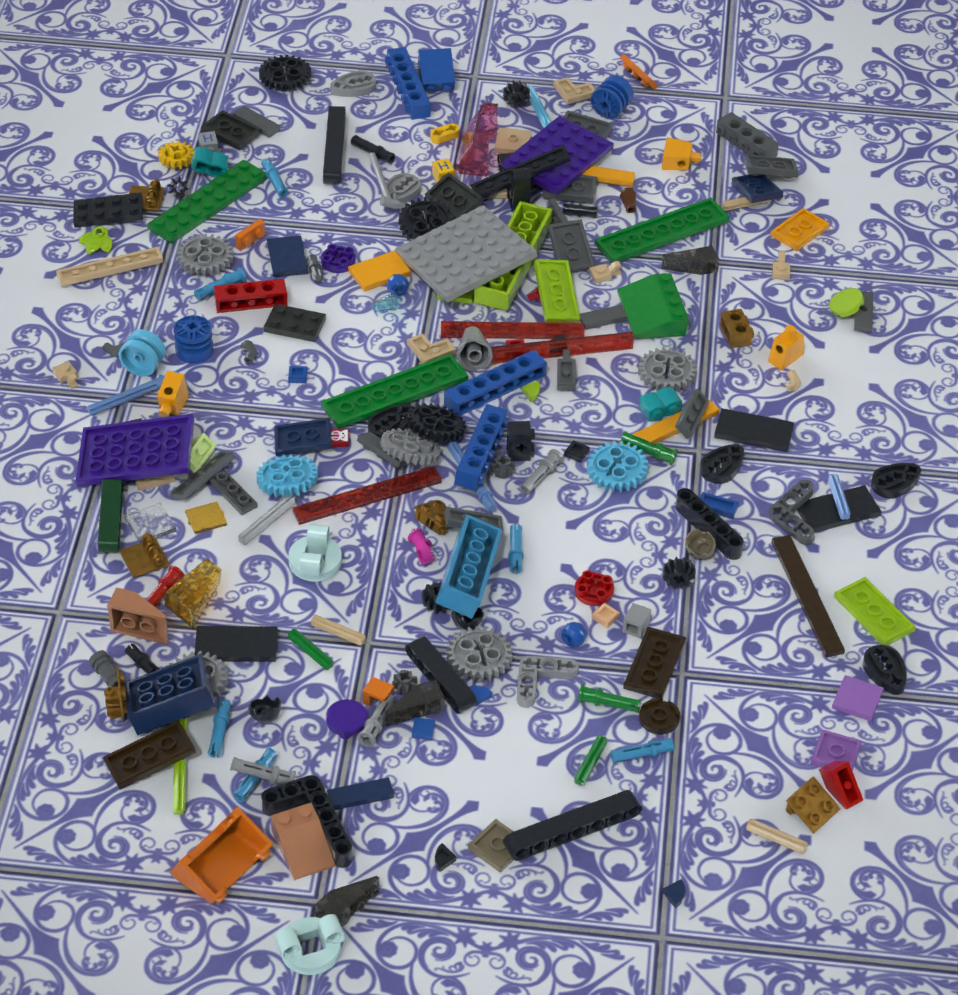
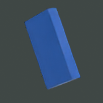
(722, 506)

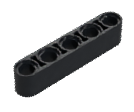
(706, 519)
(436, 668)

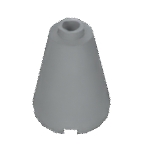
(474, 350)

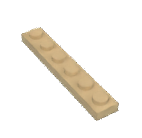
(109, 266)

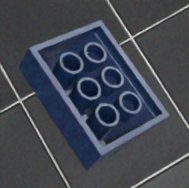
(169, 694)

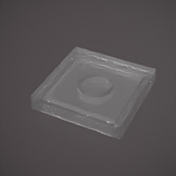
(150, 520)

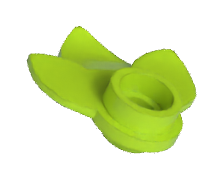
(95, 241)

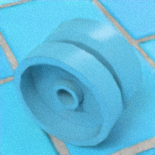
(142, 352)

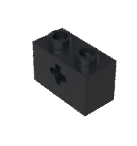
(519, 440)

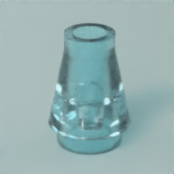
(386, 303)

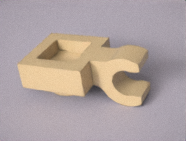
(780, 269)
(603, 273)
(66, 373)

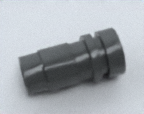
(104, 665)

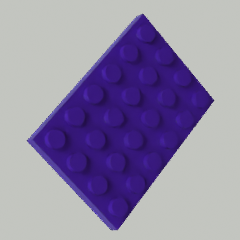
(581, 144)
(135, 450)

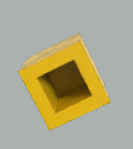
(441, 168)

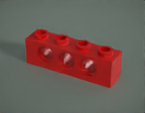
(250, 295)

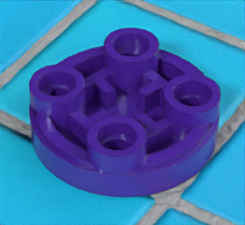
(337, 258)
(346, 718)

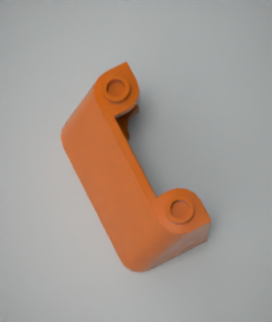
(222, 857)

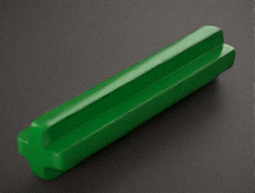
(310, 649)
(590, 760)

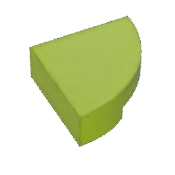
(531, 390)

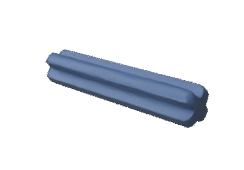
(839, 496)

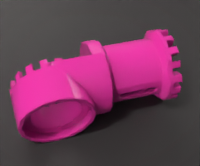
(422, 546)

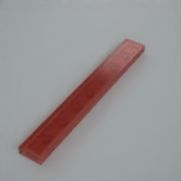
(513, 330)
(555, 348)
(366, 495)

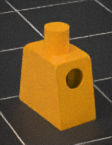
(678, 155)
(786, 348)
(172, 394)

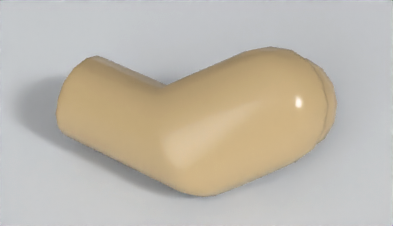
(794, 380)

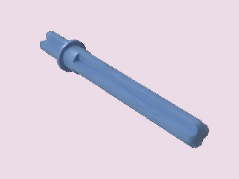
(126, 396)
(484, 495)

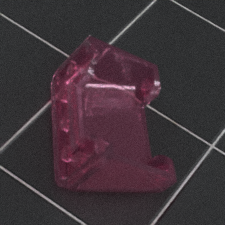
(474, 146)

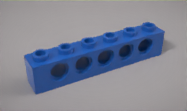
(408, 83)
(495, 383)
(480, 447)

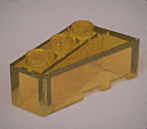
(193, 592)

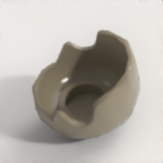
(700, 544)

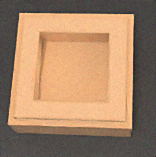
(605, 615)

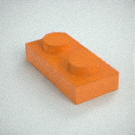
(250, 234)

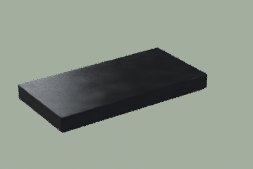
(754, 430)
(823, 514)
(238, 642)

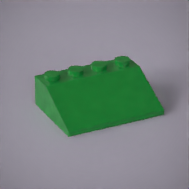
(654, 307)

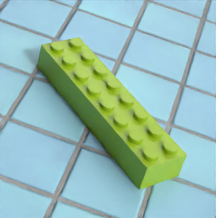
(532, 226)

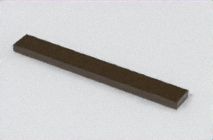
(808, 596)

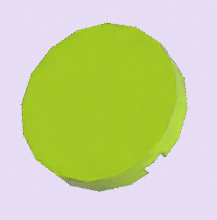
(846, 302)

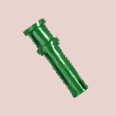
(656, 450)
(599, 697)

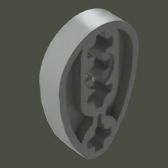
(354, 84)
(400, 191)

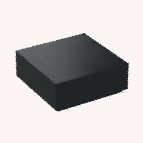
(576, 451)

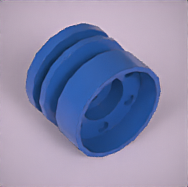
(612, 97)
(193, 339)

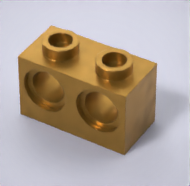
(736, 328)

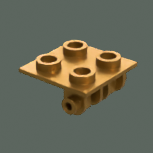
(151, 194)
(432, 515)
(144, 556)
(114, 698)
(812, 805)

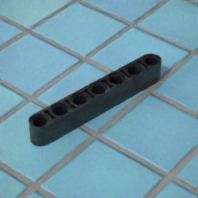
(334, 145)
(572, 825)

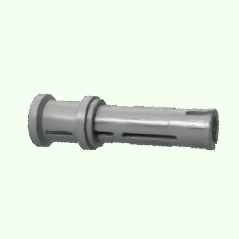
(546, 466)
(374, 725)
(272, 774)

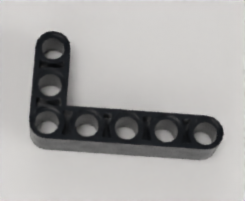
(520, 183)
(305, 791)

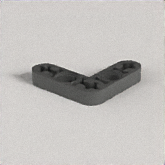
(788, 512)

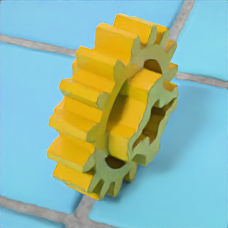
(175, 155)

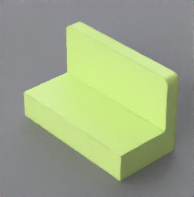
(200, 451)

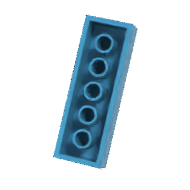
(469, 566)

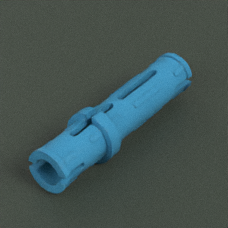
(272, 174)
(515, 554)
(220, 722)
(648, 749)
(251, 781)

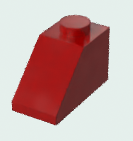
(841, 783)

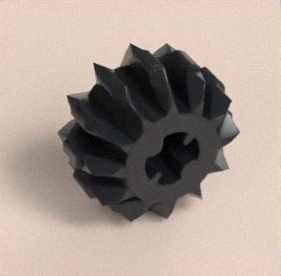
(516, 93)
(679, 572)
(429, 598)

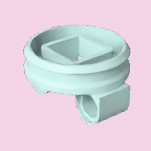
(308, 553)
(303, 929)

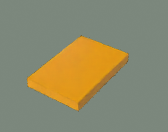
(799, 229)
(378, 270)

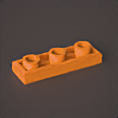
(638, 73)

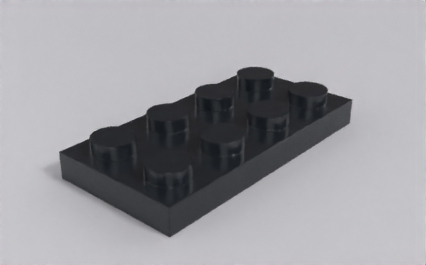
(108, 210)

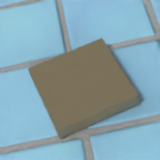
(490, 846)

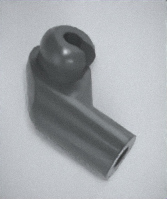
(112, 350)
(251, 351)

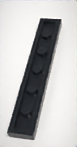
(536, 165)

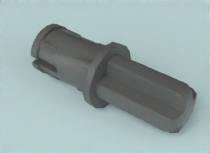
(314, 268)

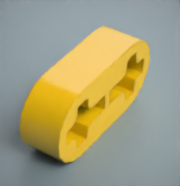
(444, 133)

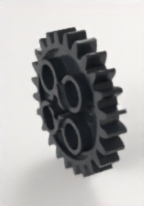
(273, 74)
(413, 221)
(435, 422)

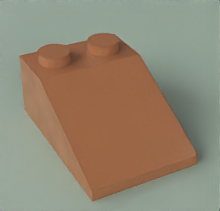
(136, 617)
(302, 841)

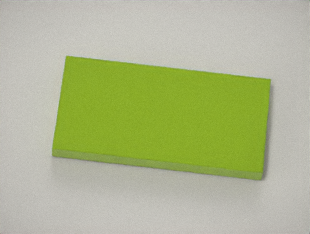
(556, 291)
(874, 611)

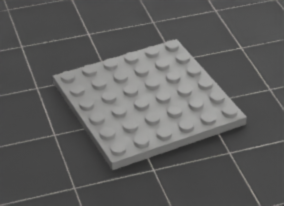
(466, 253)

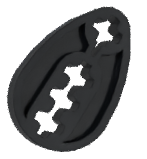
(392, 416)
(730, 463)
(907, 473)
(894, 672)

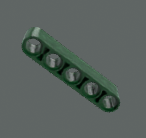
(110, 516)

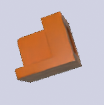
(376, 690)

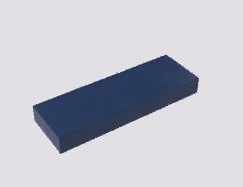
(361, 793)

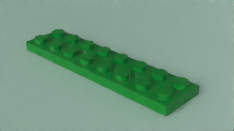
(207, 201)
(662, 230)
(394, 390)

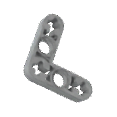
(534, 672)

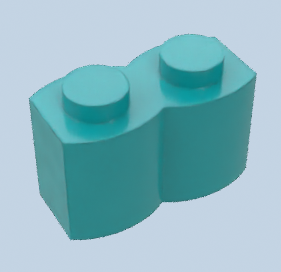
(209, 162)
(660, 404)

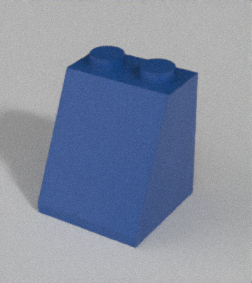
(436, 70)

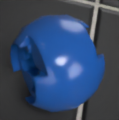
(398, 284)
(574, 634)

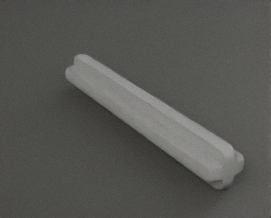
(266, 519)

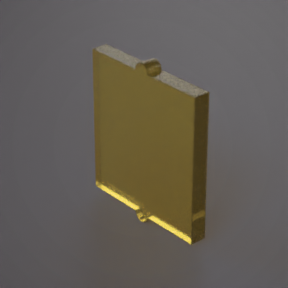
(205, 517)

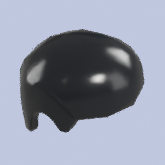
(464, 622)
(265, 709)

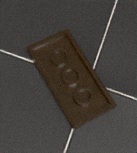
(654, 663)
(149, 754)

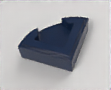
(675, 892)

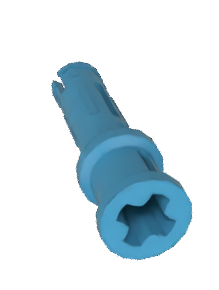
(232, 278)

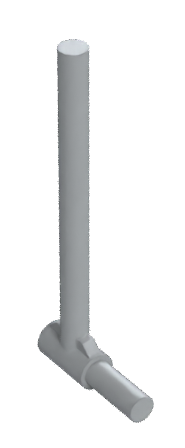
(385, 201)

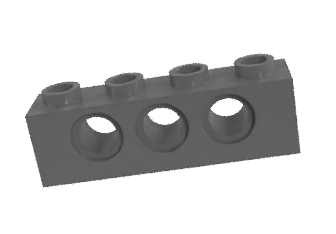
(746, 136)

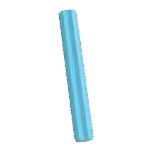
(538, 107)

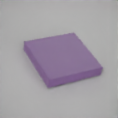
(857, 698)
(835, 747)

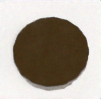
(659, 716)

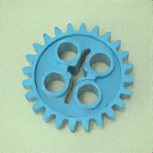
(617, 466)
(287, 475)

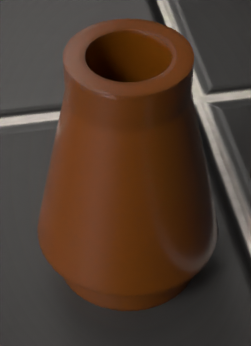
(628, 198)

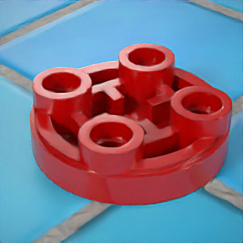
(594, 588)

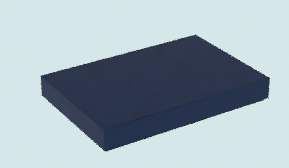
(757, 188)
(287, 256)
(303, 437)

